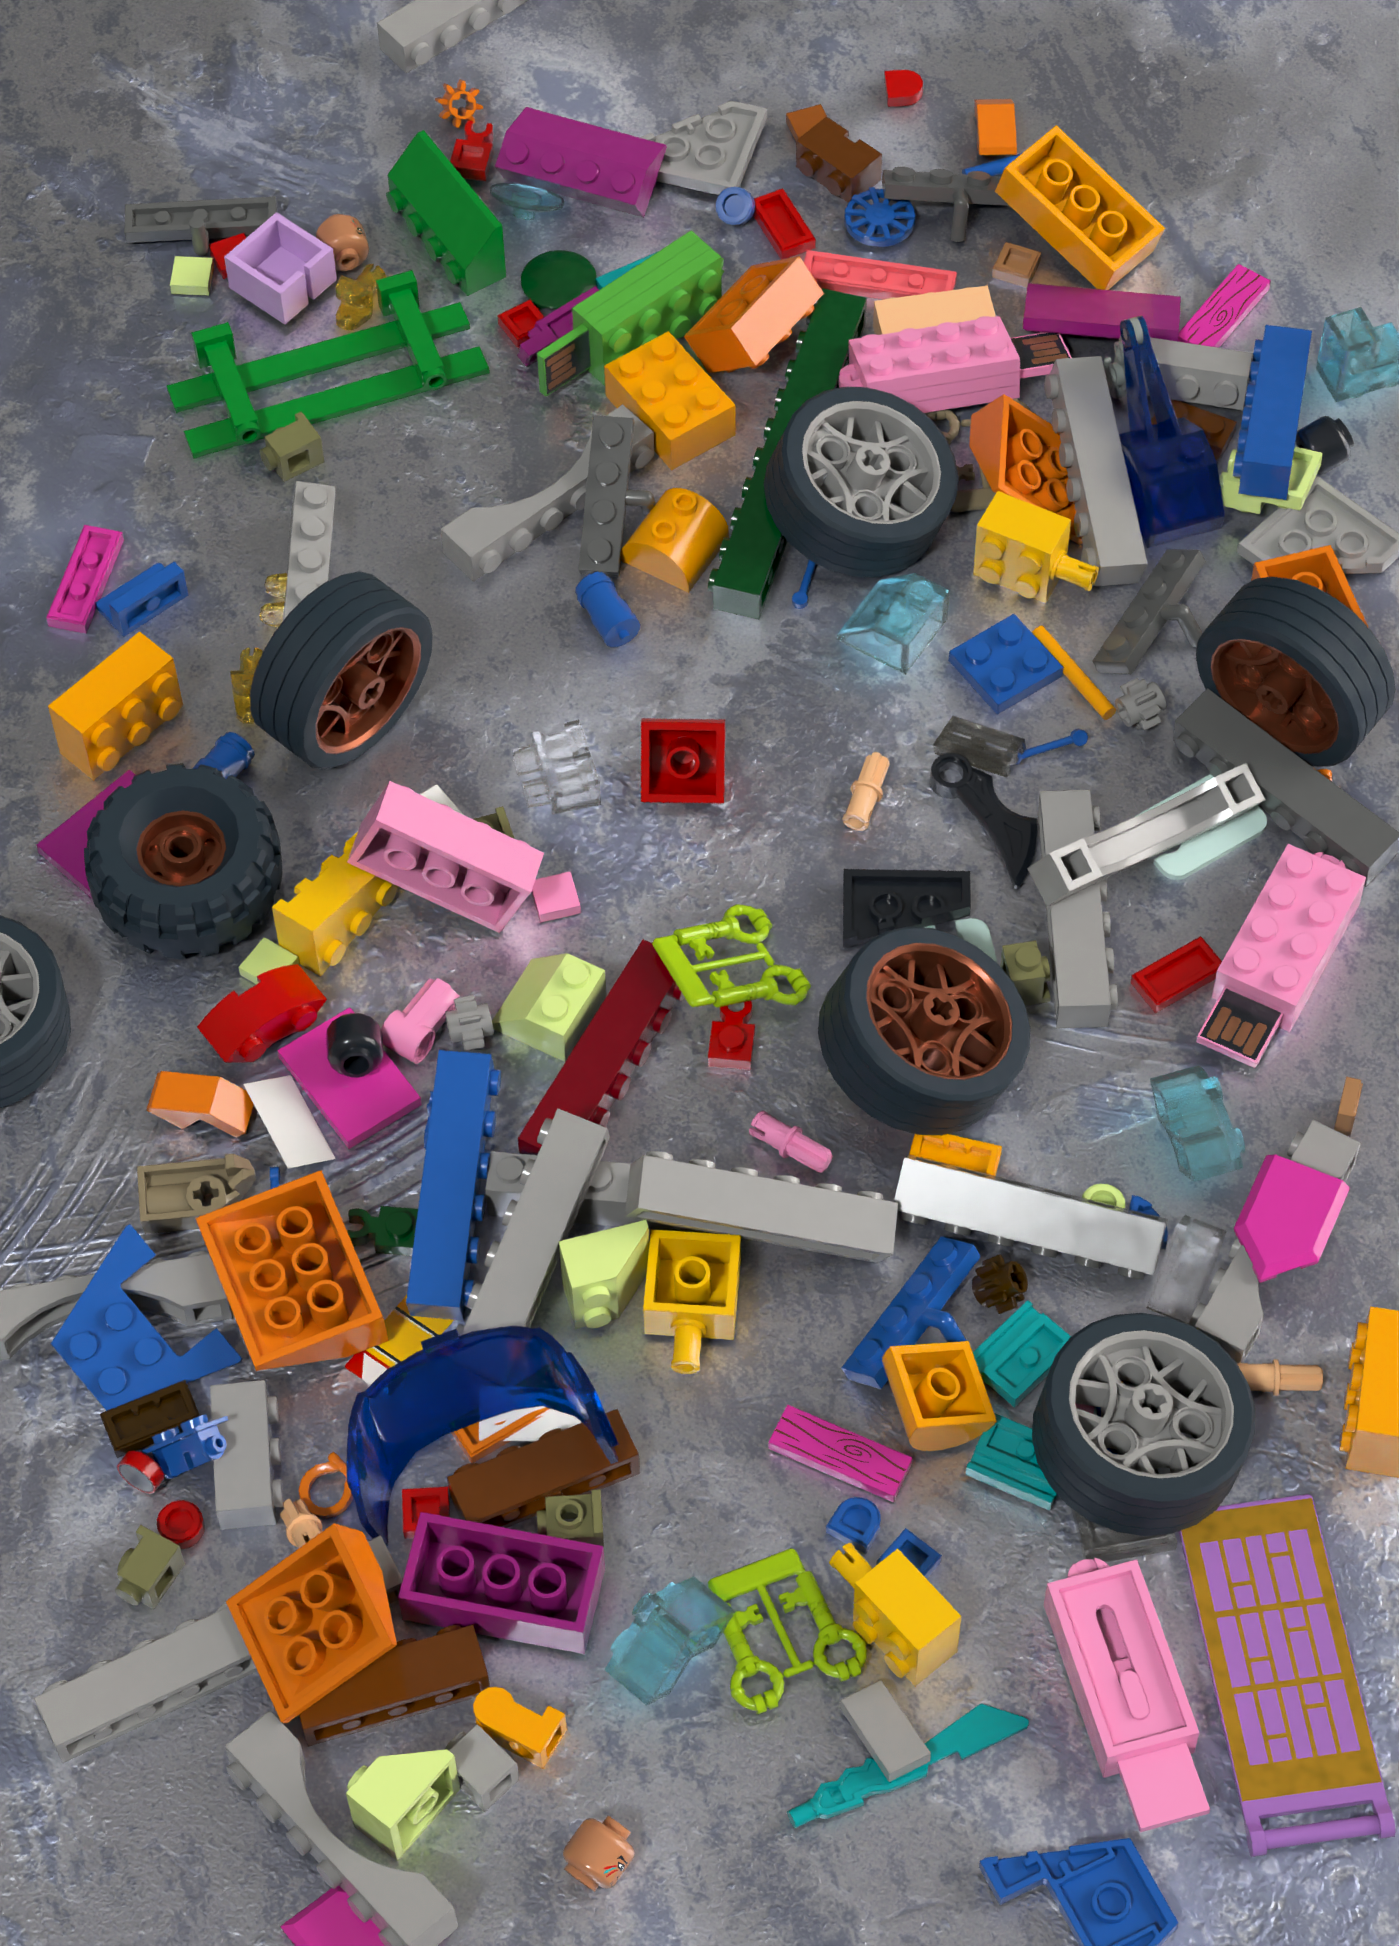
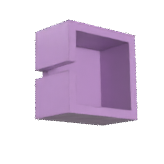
(280, 268)

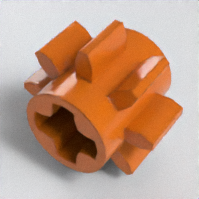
(454, 94)

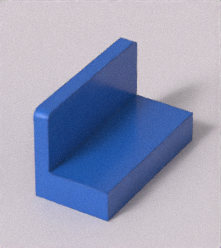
(143, 597)

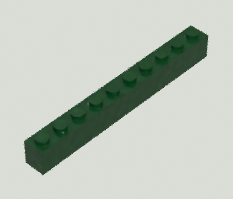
(756, 544)

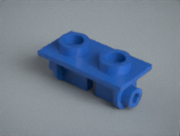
(192, 1448)

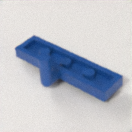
(914, 1310)

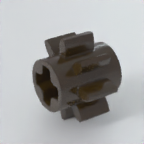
(999, 1284)

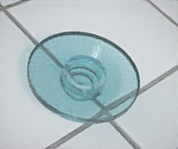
(526, 199)

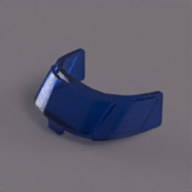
(452, 1387)

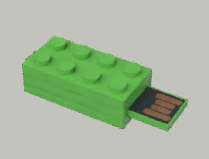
(654, 297)

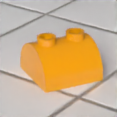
(677, 538)
(938, 1394)

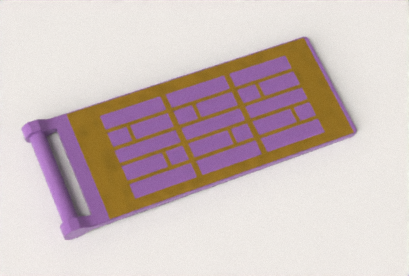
(1283, 1672)

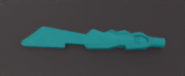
(967, 1736)

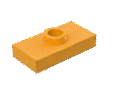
(958, 1152)

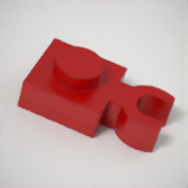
(474, 154)
(732, 1039)

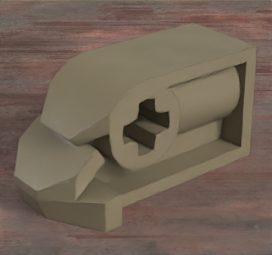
(174, 1192)

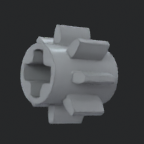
(1140, 704)
(469, 1023)

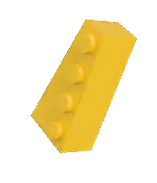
(330, 911)

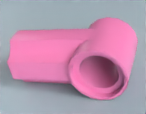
(415, 1028)

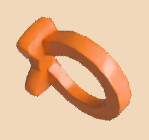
(334, 1465)

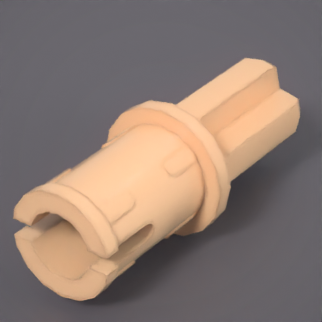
(866, 792)
(1276, 1377)
(299, 1522)

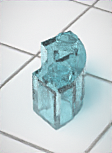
(1197, 1123)

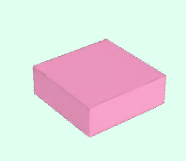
(555, 897)

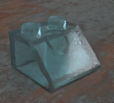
(897, 620)

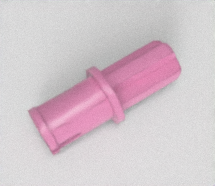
(790, 1142)

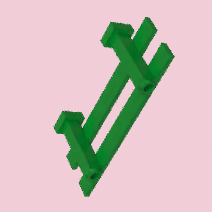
(231, 383)

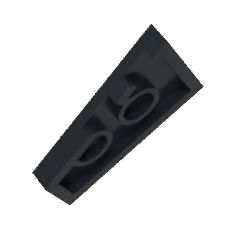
(900, 898)

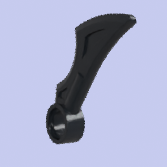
(1011, 832)

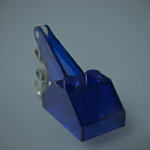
(1168, 462)

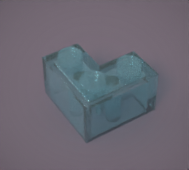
(1357, 356)
(665, 1636)

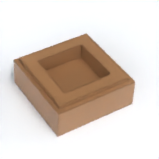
(1016, 264)
(1348, 1106)

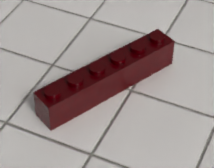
(610, 1046)

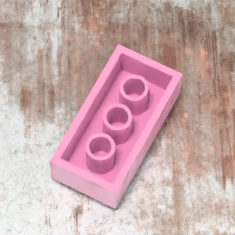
(445, 857)

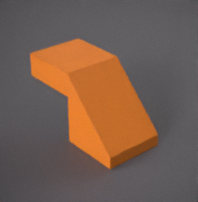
(995, 127)
(192, 1097)

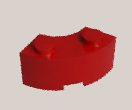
(250, 1023)

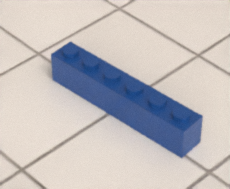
(1272, 412)
(451, 1185)

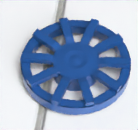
(879, 218)

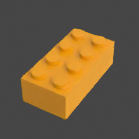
(1079, 209)

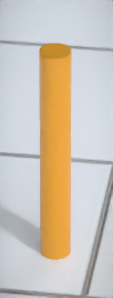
(1076, 675)

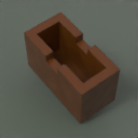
(837, 161)

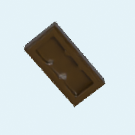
(137, 1421)

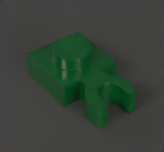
(391, 1230)

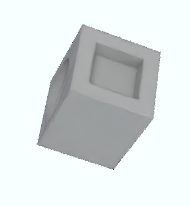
(482, 1767)

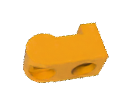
(519, 1728)

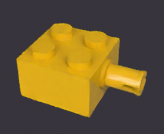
(1027, 549)
(691, 1291)
(900, 1613)

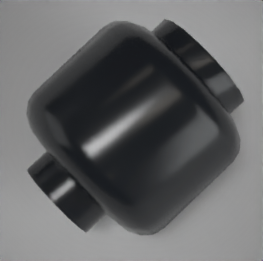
(1329, 438)
(354, 1045)

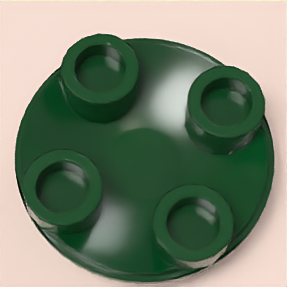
(557, 278)

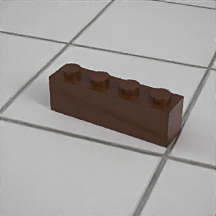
(558, 1464)
(401, 1684)

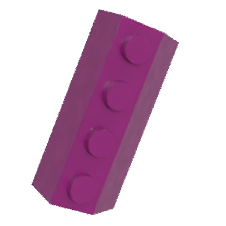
(581, 161)

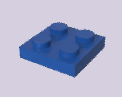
(1005, 663)

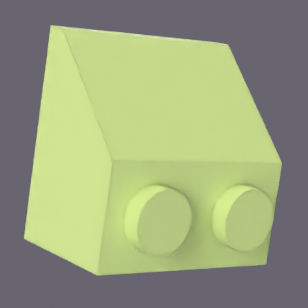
(552, 1004)
(603, 1272)
(401, 1797)

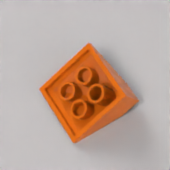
(1021, 456)
(315, 1619)

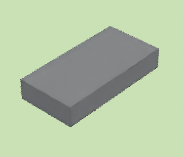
(885, 1730)

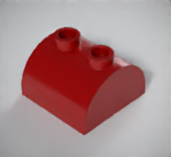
(683, 760)

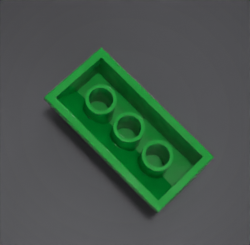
(447, 216)

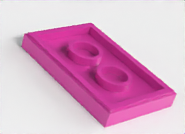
(349, 1104)

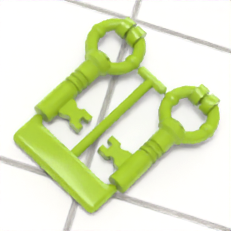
(727, 993)
(756, 1577)

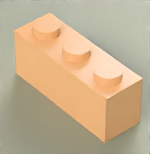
(931, 309)

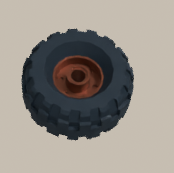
(183, 861)

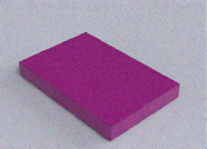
(67, 842)

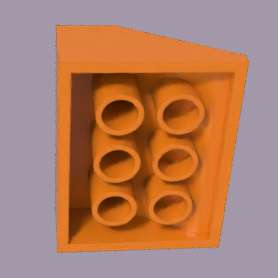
(293, 1276)

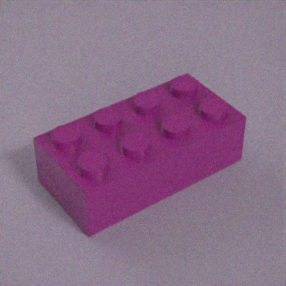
(502, 1582)

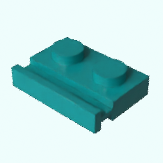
(1020, 1353)
(1009, 1463)

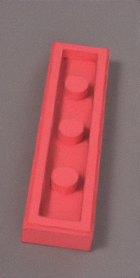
(875, 277)

